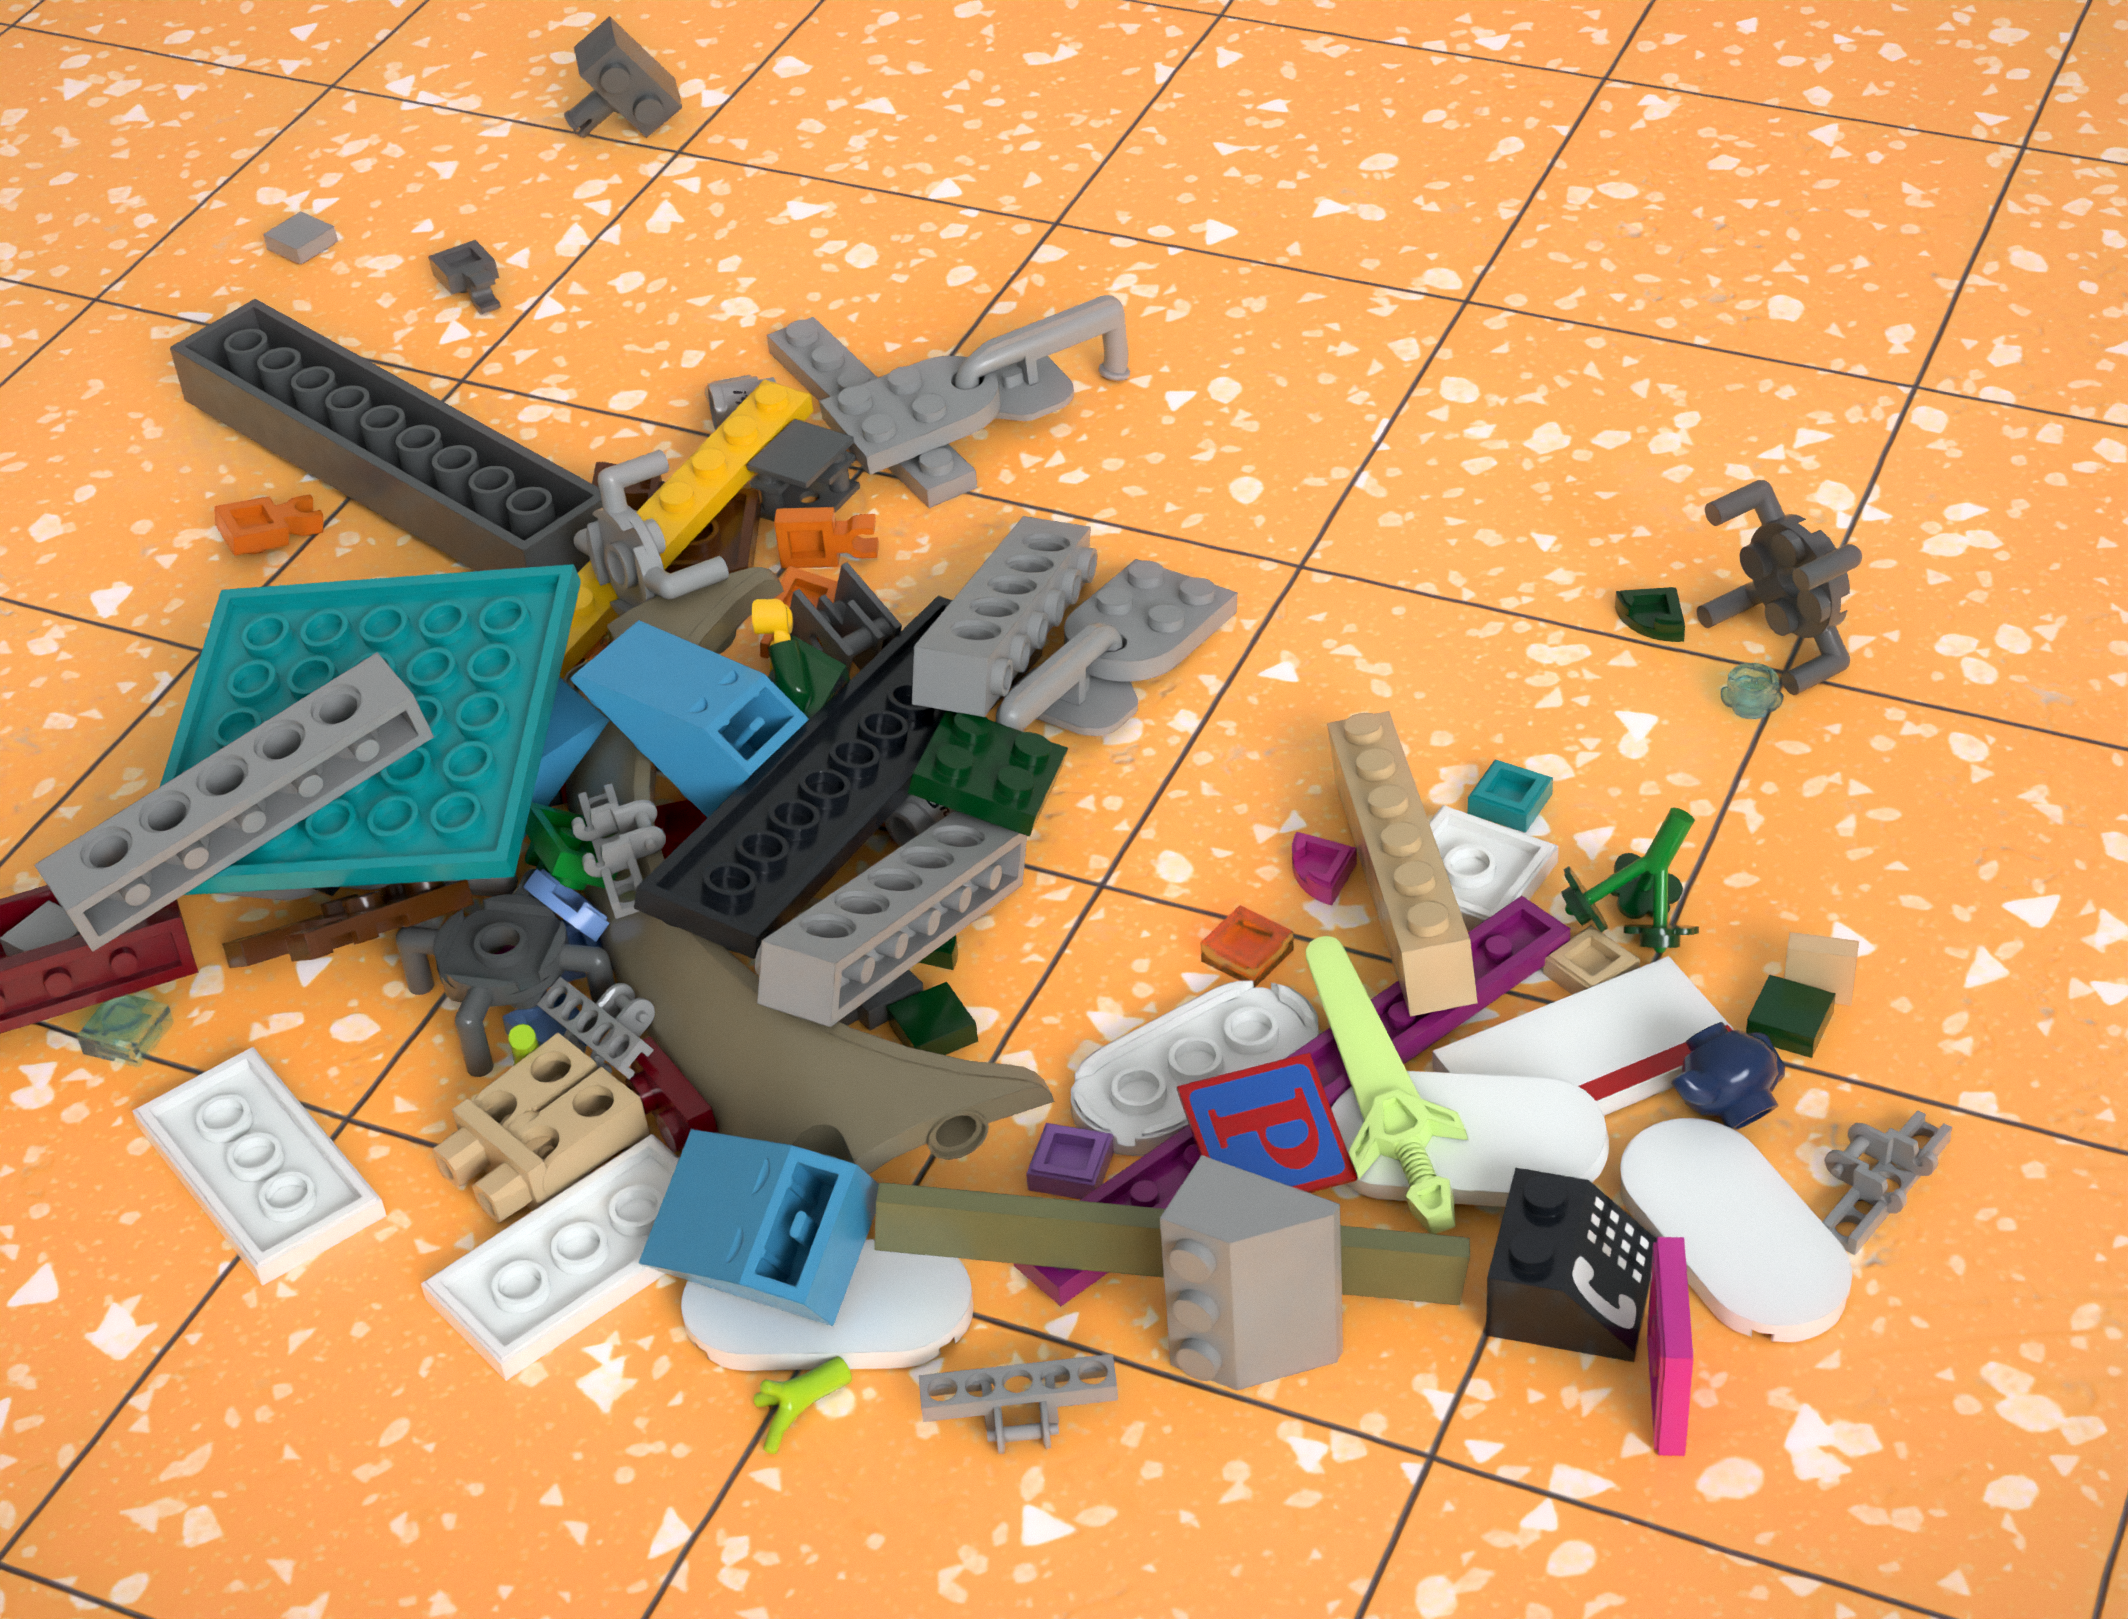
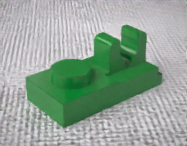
(557, 848)

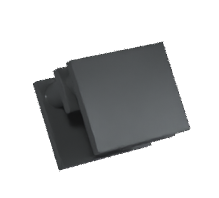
(803, 464)
(849, 628)

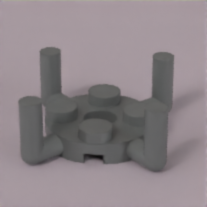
(1793, 575)
(483, 979)

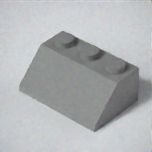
(1250, 1277)

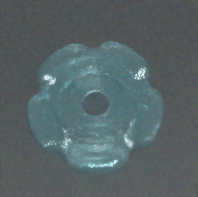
(1752, 690)

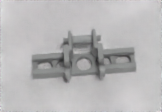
(633, 841)
(614, 1011)
(1872, 1184)
(1049, 1397)

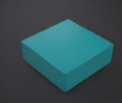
(1510, 795)

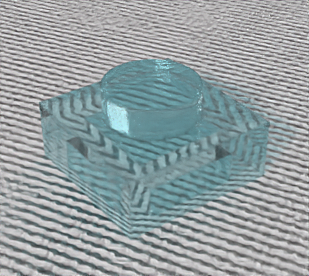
(125, 1030)

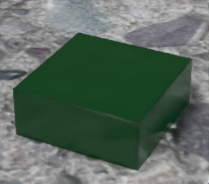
(1791, 1015)
(933, 1021)

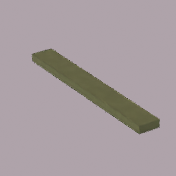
(1129, 1240)

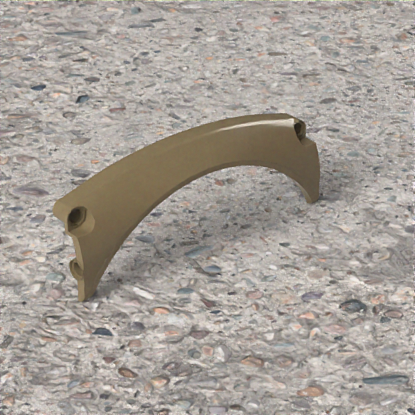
(754, 1064)

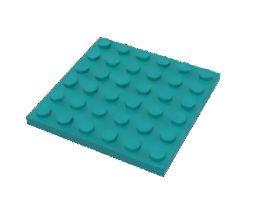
(484, 671)

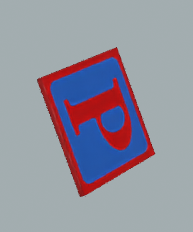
(1270, 1124)

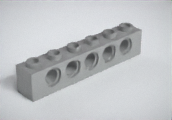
(1002, 616)
(234, 801)
(888, 918)

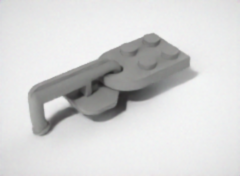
(959, 395)
(1121, 634)

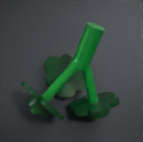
(1641, 888)

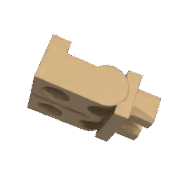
(540, 1129)

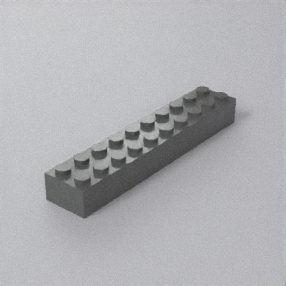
(385, 442)

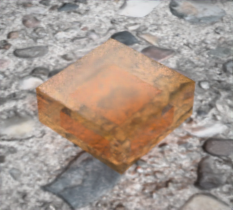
(1247, 946)

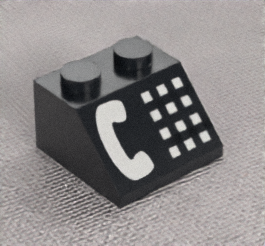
(1568, 1268)

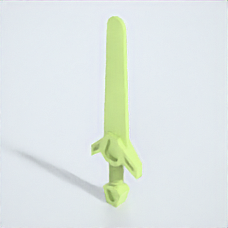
(1393, 1113)

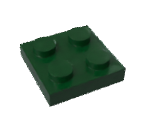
(988, 771)

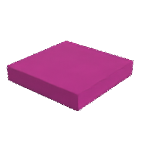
(1669, 1346)

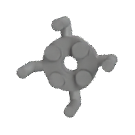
(628, 549)

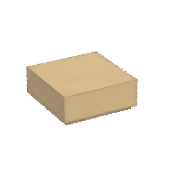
(1588, 961)
(1823, 964)

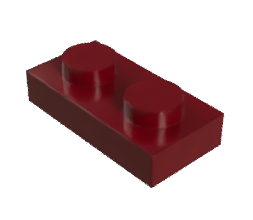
(669, 1097)

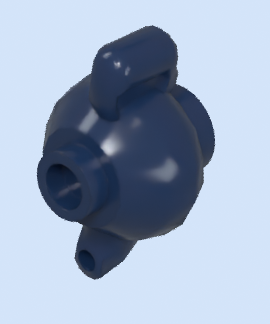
(1730, 1075)

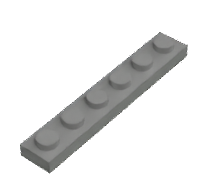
(829, 367)

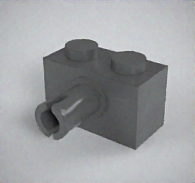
(623, 82)

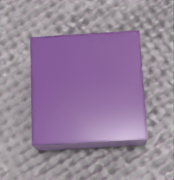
(1069, 1161)

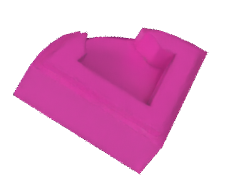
(1322, 866)

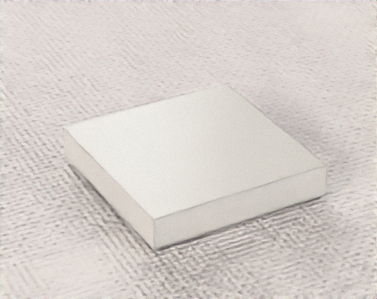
(1489, 862)

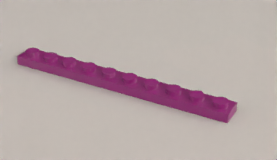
(1503, 954)

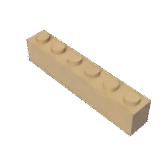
(1402, 864)

